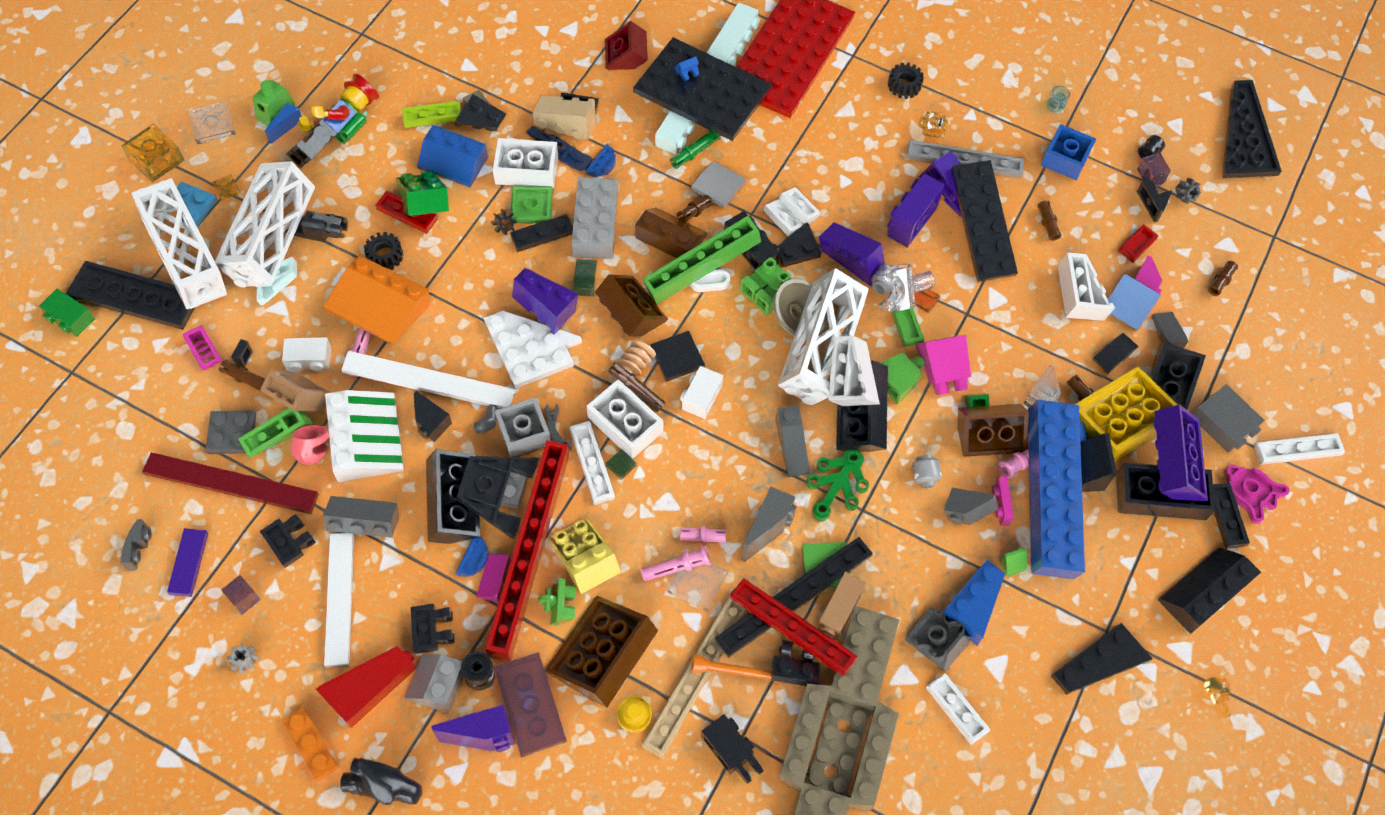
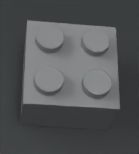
(522, 427)

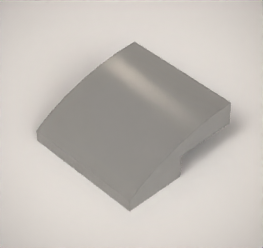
(718, 184)

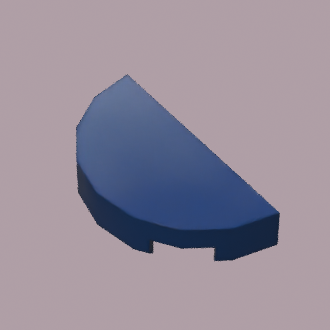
(602, 163)
(473, 559)

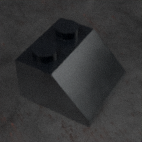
(1097, 463)

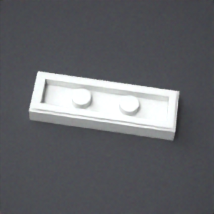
(958, 709)

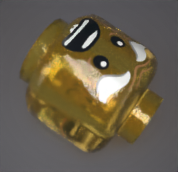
(933, 124)

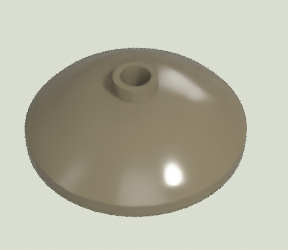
(790, 302)

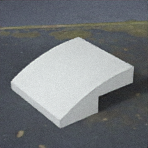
(791, 211)

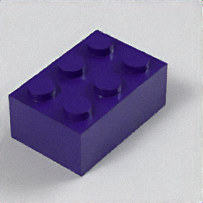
(915, 209)

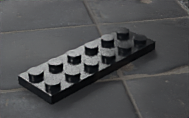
(984, 221)
(129, 294)

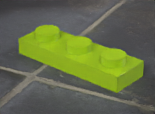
(431, 114)

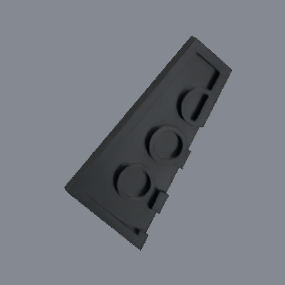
(1102, 660)

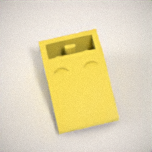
(584, 555)

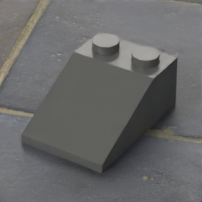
(773, 517)

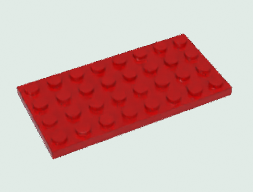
(794, 49)

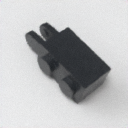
(731, 747)

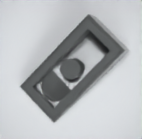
(1170, 329)

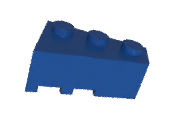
(976, 601)

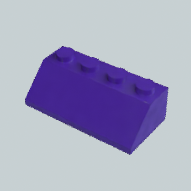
(1180, 454)

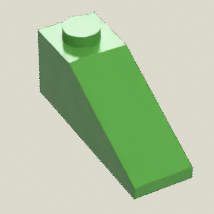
(274, 431)

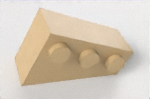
(566, 116)

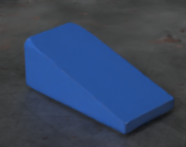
(283, 122)

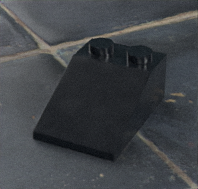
(1177, 372)

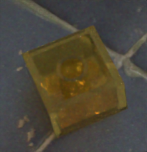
(152, 152)

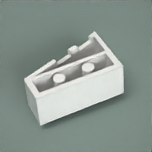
(1080, 289)
(852, 373)

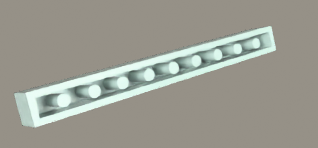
(726, 47)

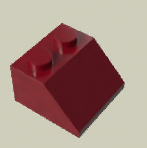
(626, 48)

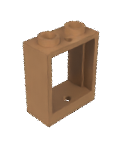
(299, 391)
(841, 605)

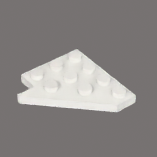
(529, 347)

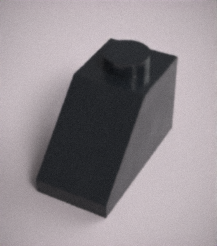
(430, 418)

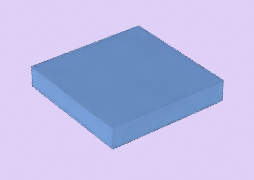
(1132, 301)

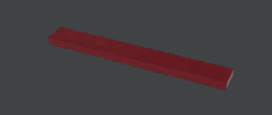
(230, 483)

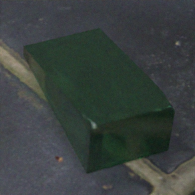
(585, 277)

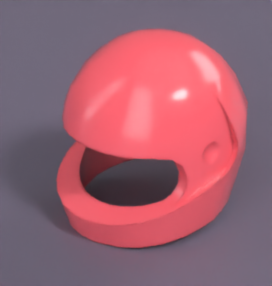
(306, 445)

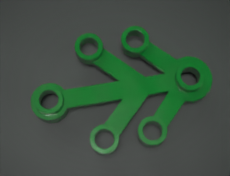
(839, 481)

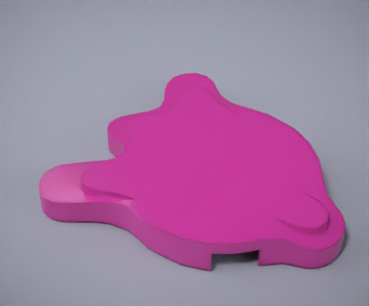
(1254, 490)

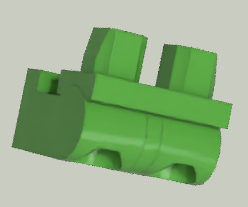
(764, 284)

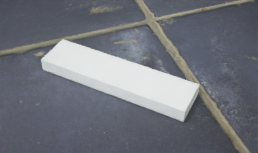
(1299, 448)
(592, 463)

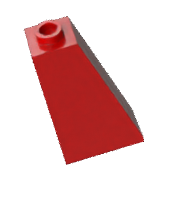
(366, 685)

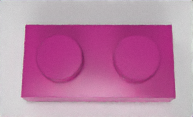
(1003, 498)

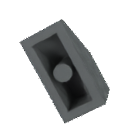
(969, 506)

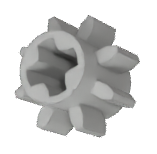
(239, 652)

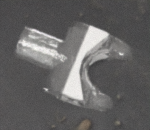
(905, 286)

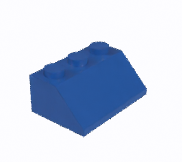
(452, 155)

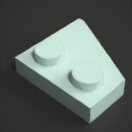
(285, 274)

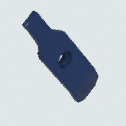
(566, 154)

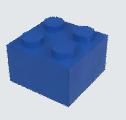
(1068, 152)

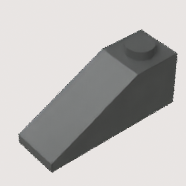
(792, 440)

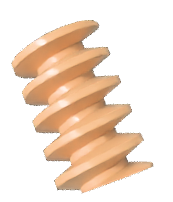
(636, 356)

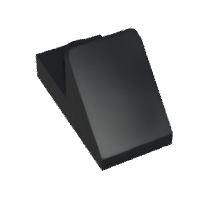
(1154, 202)

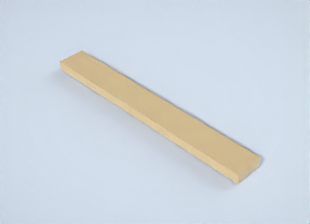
(691, 683)

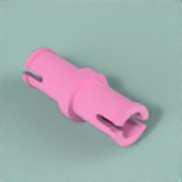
(703, 534)

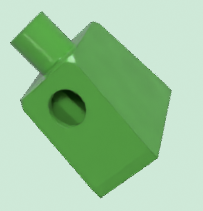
(270, 101)
(903, 375)

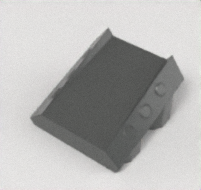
(938, 638)

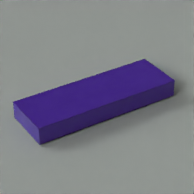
(187, 562)

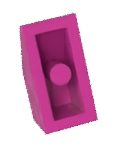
(1149, 275)

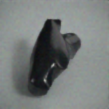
(380, 782)

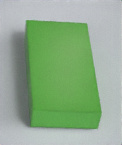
(908, 327)

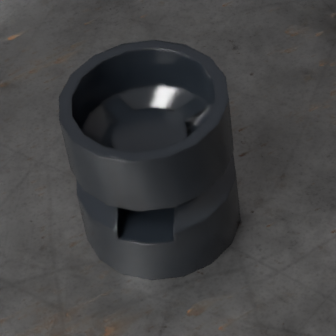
(478, 670)

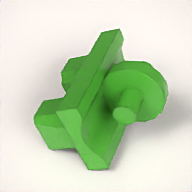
(554, 601)

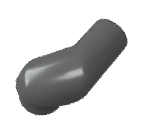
(488, 422)

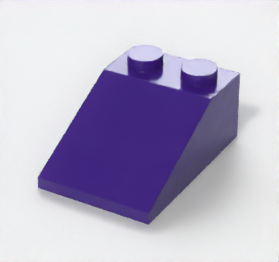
(480, 730)

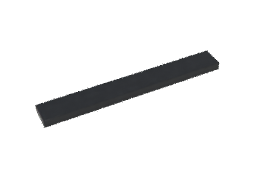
(796, 594)

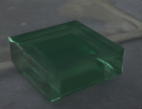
(621, 464)

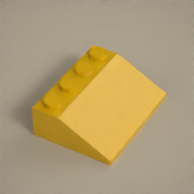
(1124, 411)

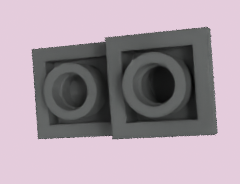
(136, 540)

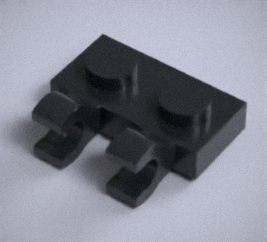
(283, 544)
(424, 628)
(794, 670)

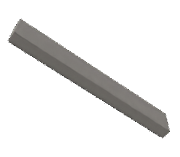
(931, 152)

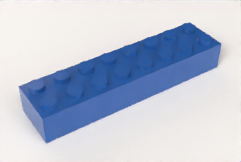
(1055, 490)

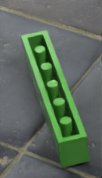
(702, 260)

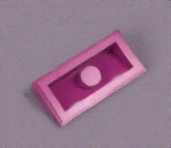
(493, 577)

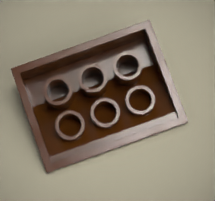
(602, 650)

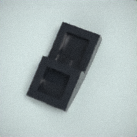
(1115, 353)

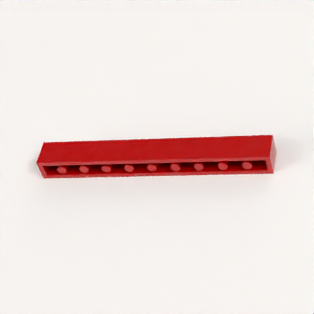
(527, 552)

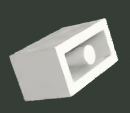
(306, 354)
(701, 392)

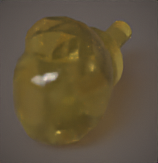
(1219, 692)

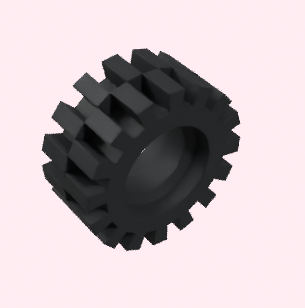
(908, 72)
(384, 241)

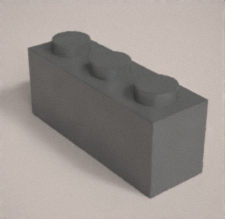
(361, 516)

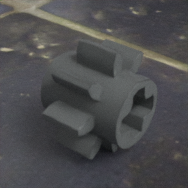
(1188, 190)

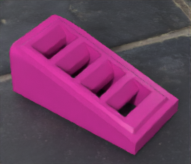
(195, 334)

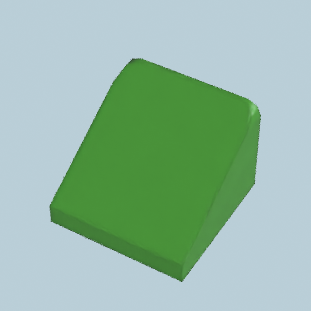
(1014, 561)

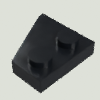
(480, 115)
(799, 247)

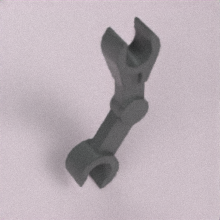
(552, 419)

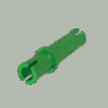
(689, 152)

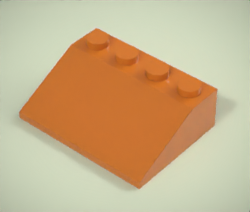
(377, 299)

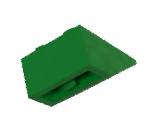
(422, 193)

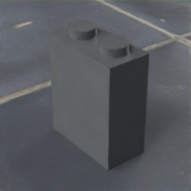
(1228, 419)

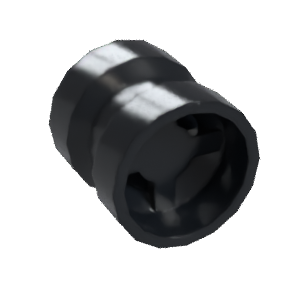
(1152, 146)

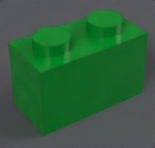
(66, 312)

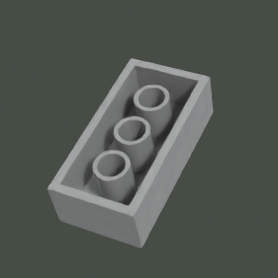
(595, 218)

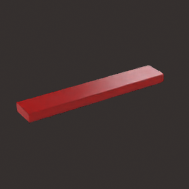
(793, 627)

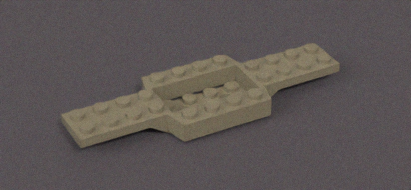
(853, 700)

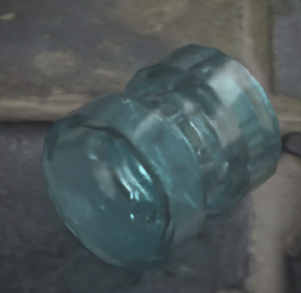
(1058, 99)

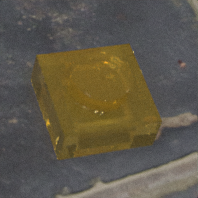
(226, 187)

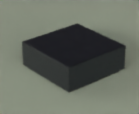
(242, 353)

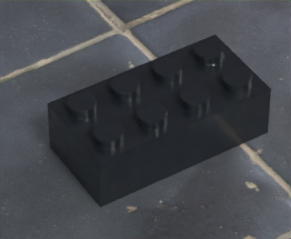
(1140, 495)

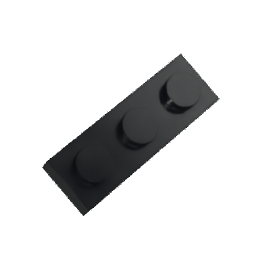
(541, 233)
(1229, 517)

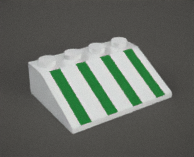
(363, 434)

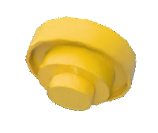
(634, 714)

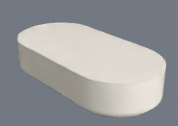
(714, 281)

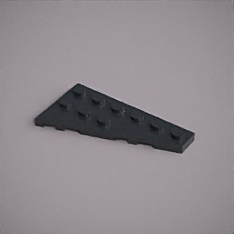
(1248, 140)

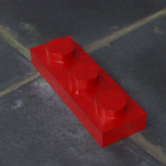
(393, 206)

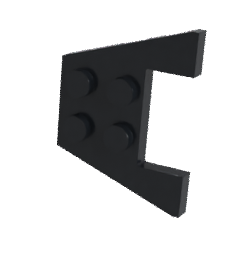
(485, 485)

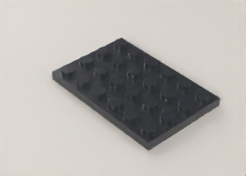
(716, 99)

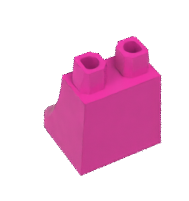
(946, 361)

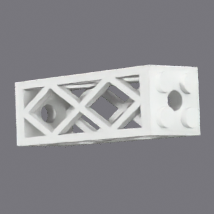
(159, 202)
(251, 269)
(837, 289)

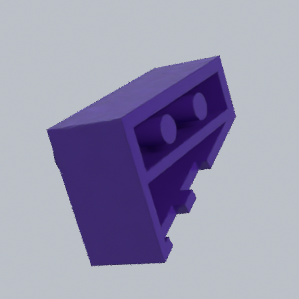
(941, 171)
(852, 251)
(544, 298)

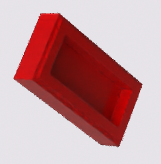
(1138, 243)

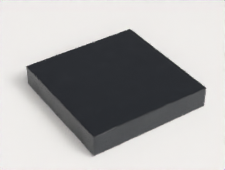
(677, 356)

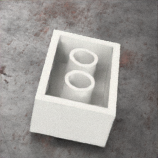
(525, 163)
(625, 419)

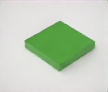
(531, 204)
(817, 553)

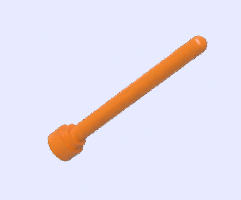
(701, 664)

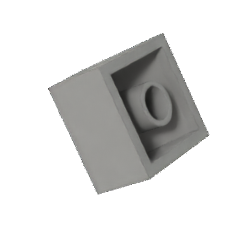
(436, 682)

